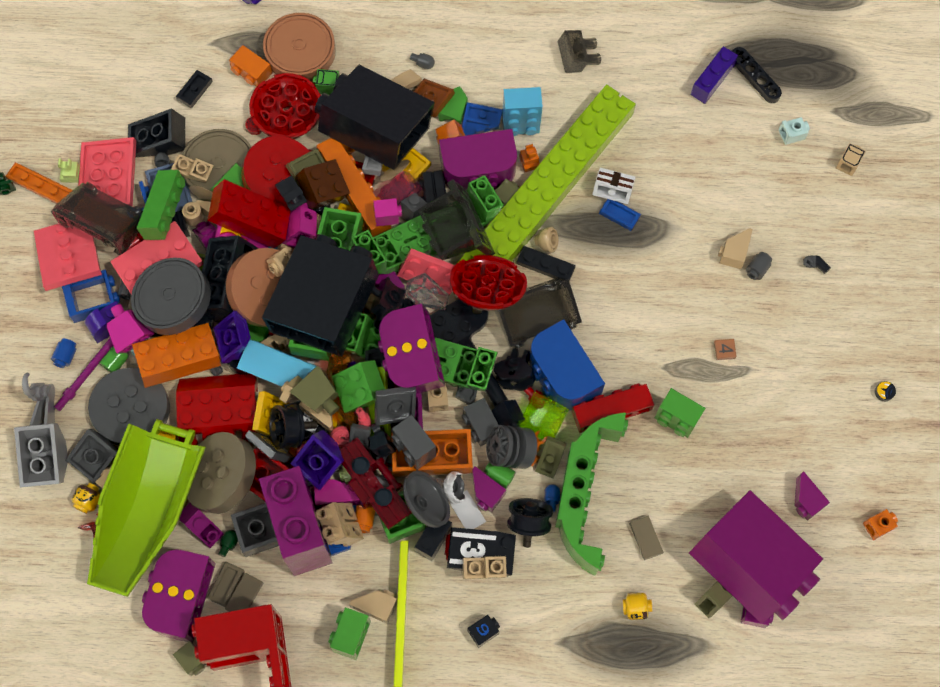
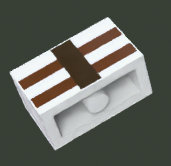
(613, 185)

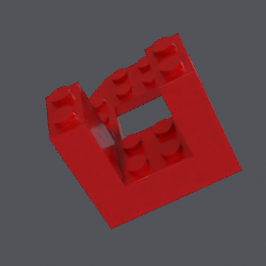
(244, 639)

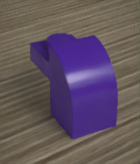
(97, 322)

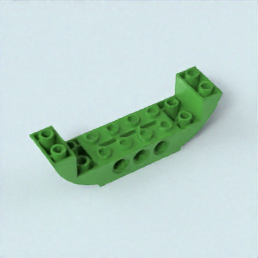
(392, 246)
(460, 364)
(571, 519)

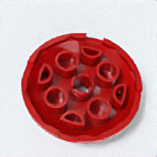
(281, 92)
(488, 282)

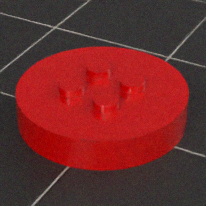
(266, 165)

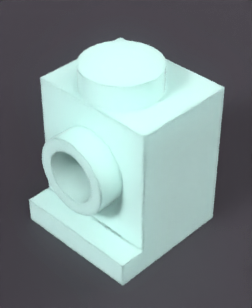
(794, 130)

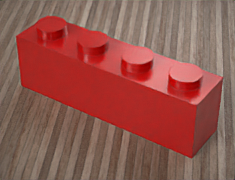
(630, 401)

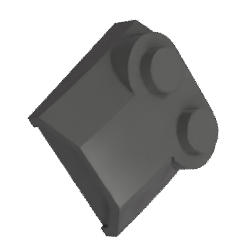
(92, 455)

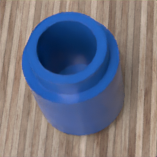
(64, 353)

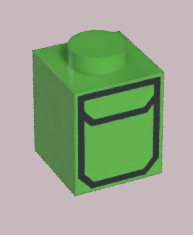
(325, 80)

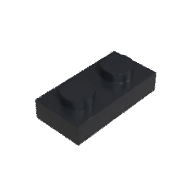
(194, 89)

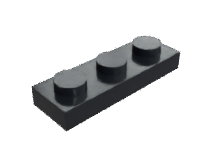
(545, 264)

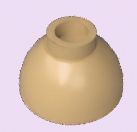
(547, 240)

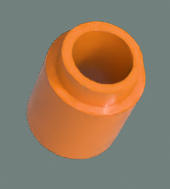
(365, 518)

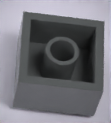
(413, 442)
(254, 530)

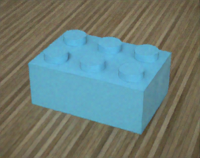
(522, 110)

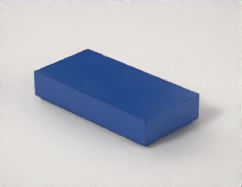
(620, 214)

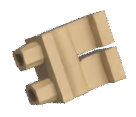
(338, 524)

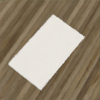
(468, 512)

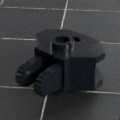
(515, 370)

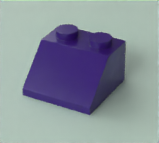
(319, 459)

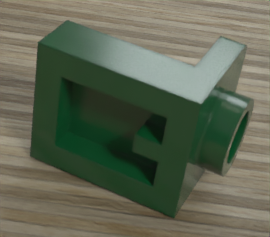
(6, 186)

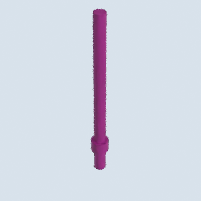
(70, 393)

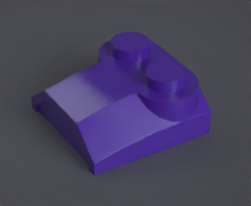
(232, 337)

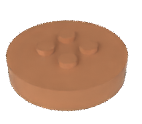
(299, 45)
(251, 285)

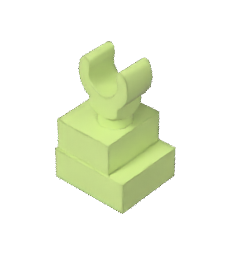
(69, 171)

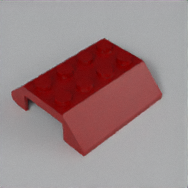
(216, 404)

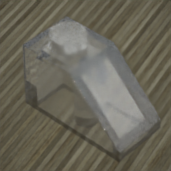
(426, 291)

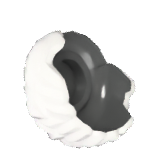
(454, 487)

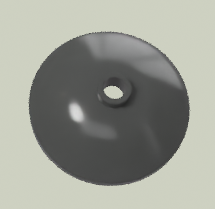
(426, 499)

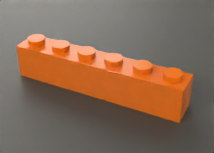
(361, 193)

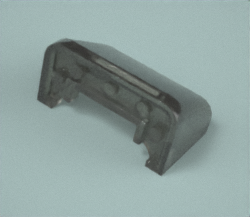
(99, 216)
(538, 310)

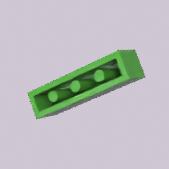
(161, 205)

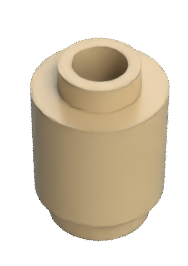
(192, 213)

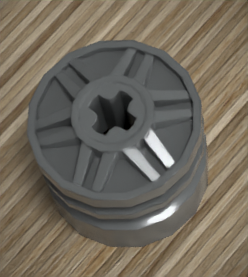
(511, 447)

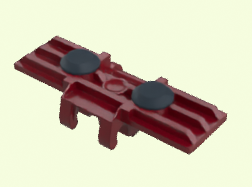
(368, 488)

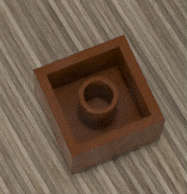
(322, 184)

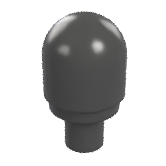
(423, 60)

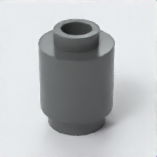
(759, 266)

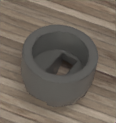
(161, 159)

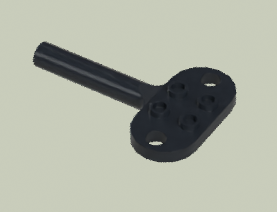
(458, 326)

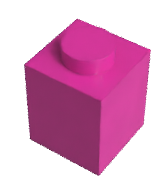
(387, 212)

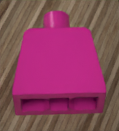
(301, 222)
(126, 329)

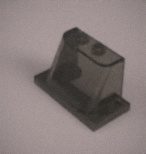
(454, 224)

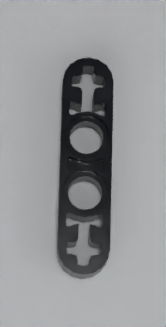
(758, 73)

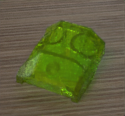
(544, 415)

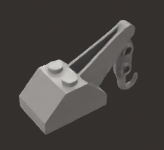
(40, 445)

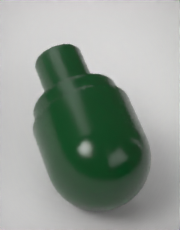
(228, 542)

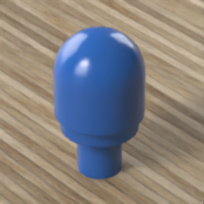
(552, 495)

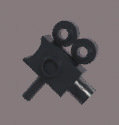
(387, 299)

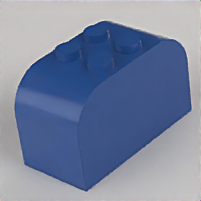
(564, 367)

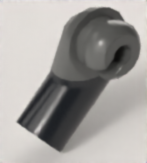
(816, 261)

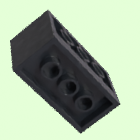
(218, 259)

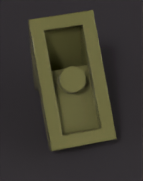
(551, 457)

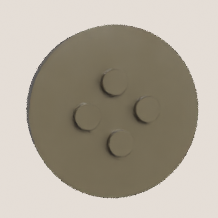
(218, 148)
(223, 473)

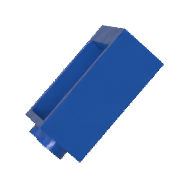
(70, 298)

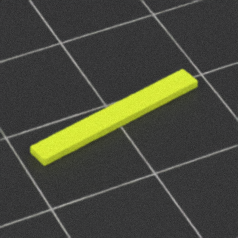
(401, 614)

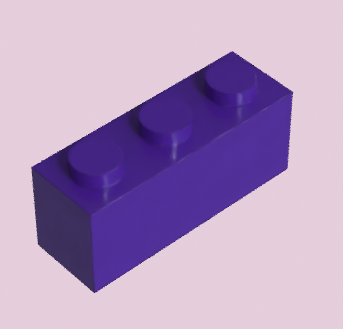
(714, 75)

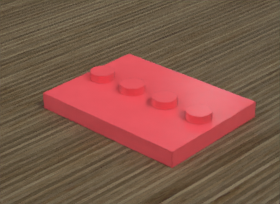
(110, 167)
(65, 256)
(141, 256)

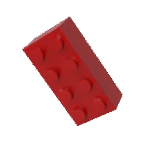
(249, 214)

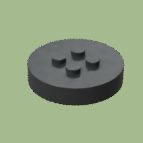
(170, 296)
(124, 400)

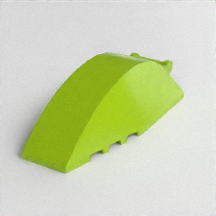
(141, 503)

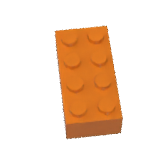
(176, 355)
(452, 454)

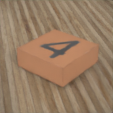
(725, 349)

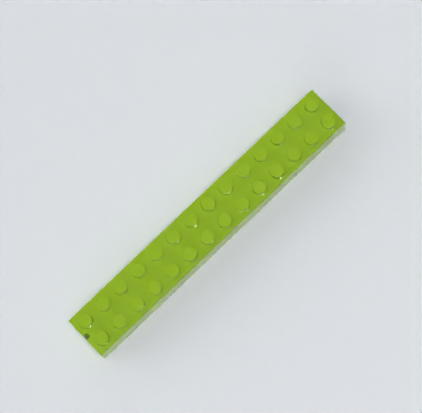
(557, 174)

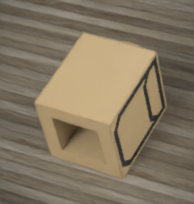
(850, 159)

